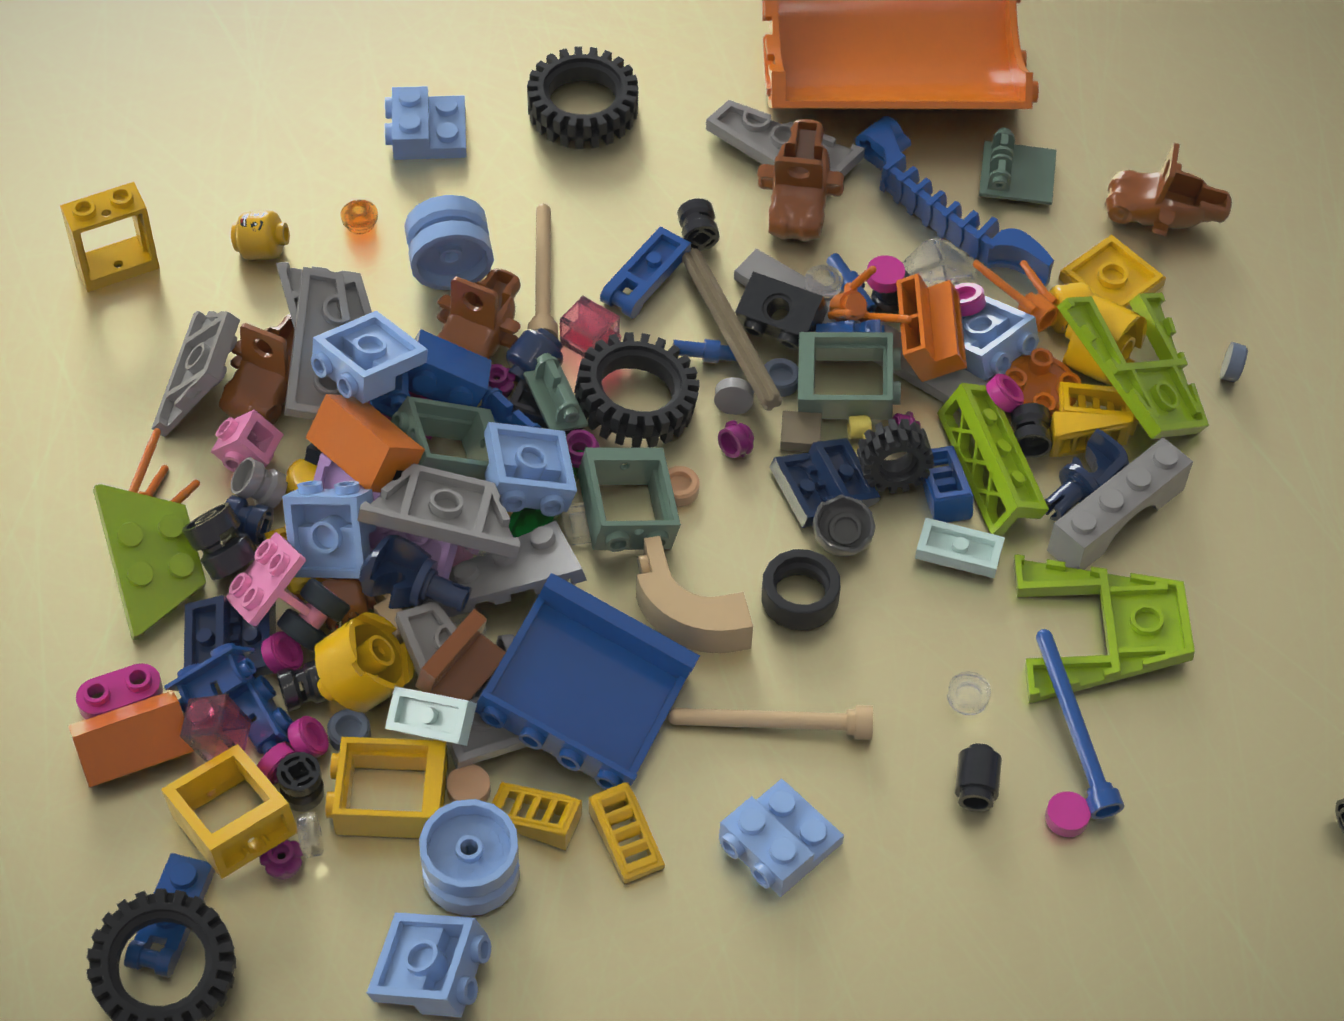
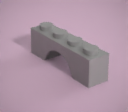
(1092, 524)

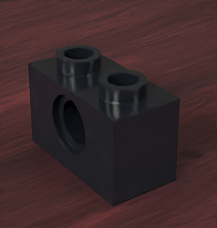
(767, 295)

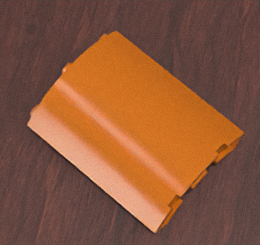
(895, 55)

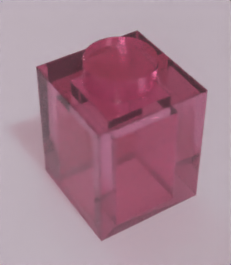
(586, 324)
(214, 725)

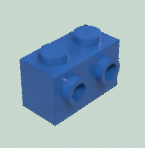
(450, 372)

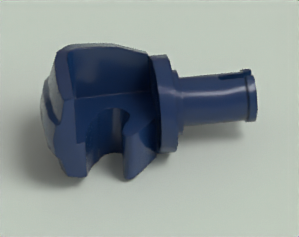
(1105, 460)
(409, 576)

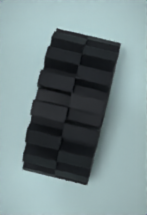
(893, 440)

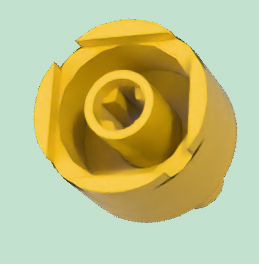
(1126, 328)
(362, 663)

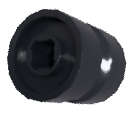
(220, 541)

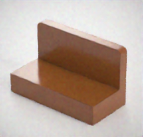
(462, 661)

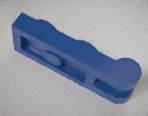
(645, 271)
(180, 874)

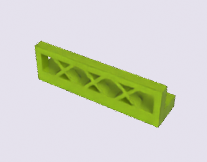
(999, 451)

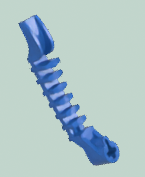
(995, 249)

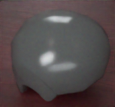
(843, 526)

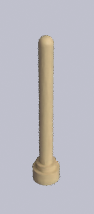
(543, 273)
(855, 722)

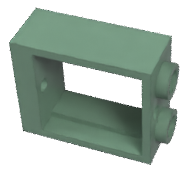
(848, 347)
(450, 421)
(643, 467)

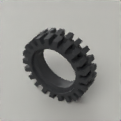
(582, 126)
(641, 356)
(149, 910)

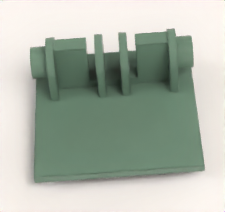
(1017, 170)

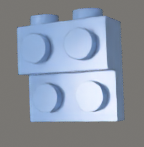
(425, 124)
(997, 338)
(366, 356)
(530, 468)
(326, 528)
(778, 837)
(430, 963)

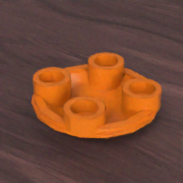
(1039, 378)

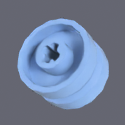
(448, 240)
(469, 857)

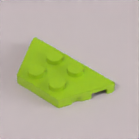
(148, 554)

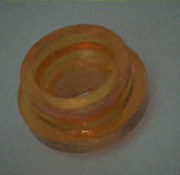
(359, 216)

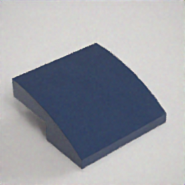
(820, 475)
(216, 623)

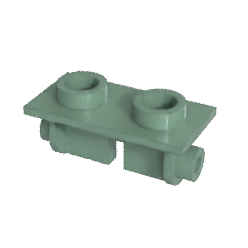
(554, 395)

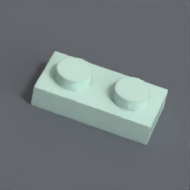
(959, 547)
(430, 716)

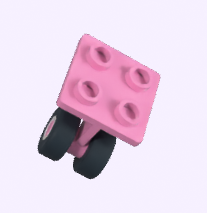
(266, 580)

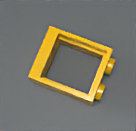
(135, 253)
(386, 754)
(229, 846)

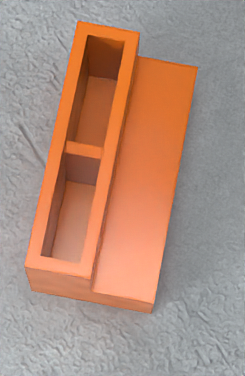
(935, 335)
(362, 441)
(130, 738)

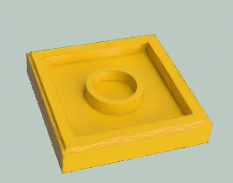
(1113, 272)

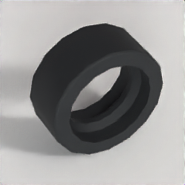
(800, 615)

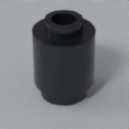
(978, 777)

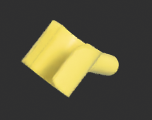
(858, 426)

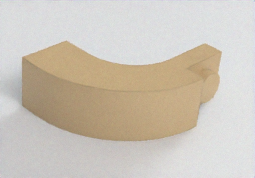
(691, 620)

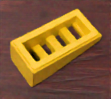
(1097, 395)
(1073, 430)
(553, 803)
(614, 807)

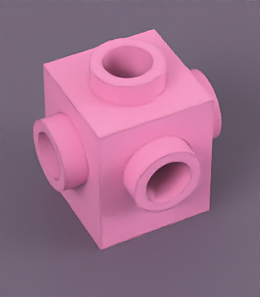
(244, 438)

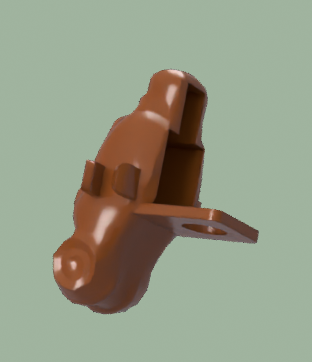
(800, 183)
(1165, 198)
(481, 313)
(261, 372)

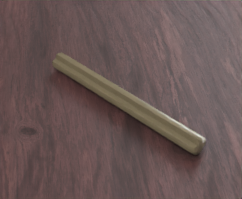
(732, 330)

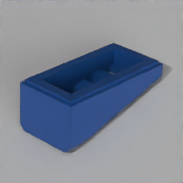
(948, 488)

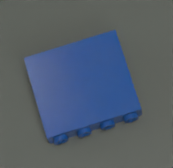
(586, 684)

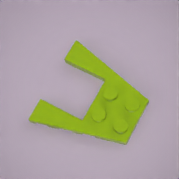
(1151, 389)
(1142, 621)

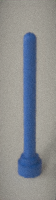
(1102, 797)

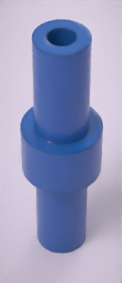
(848, 276)
(710, 350)

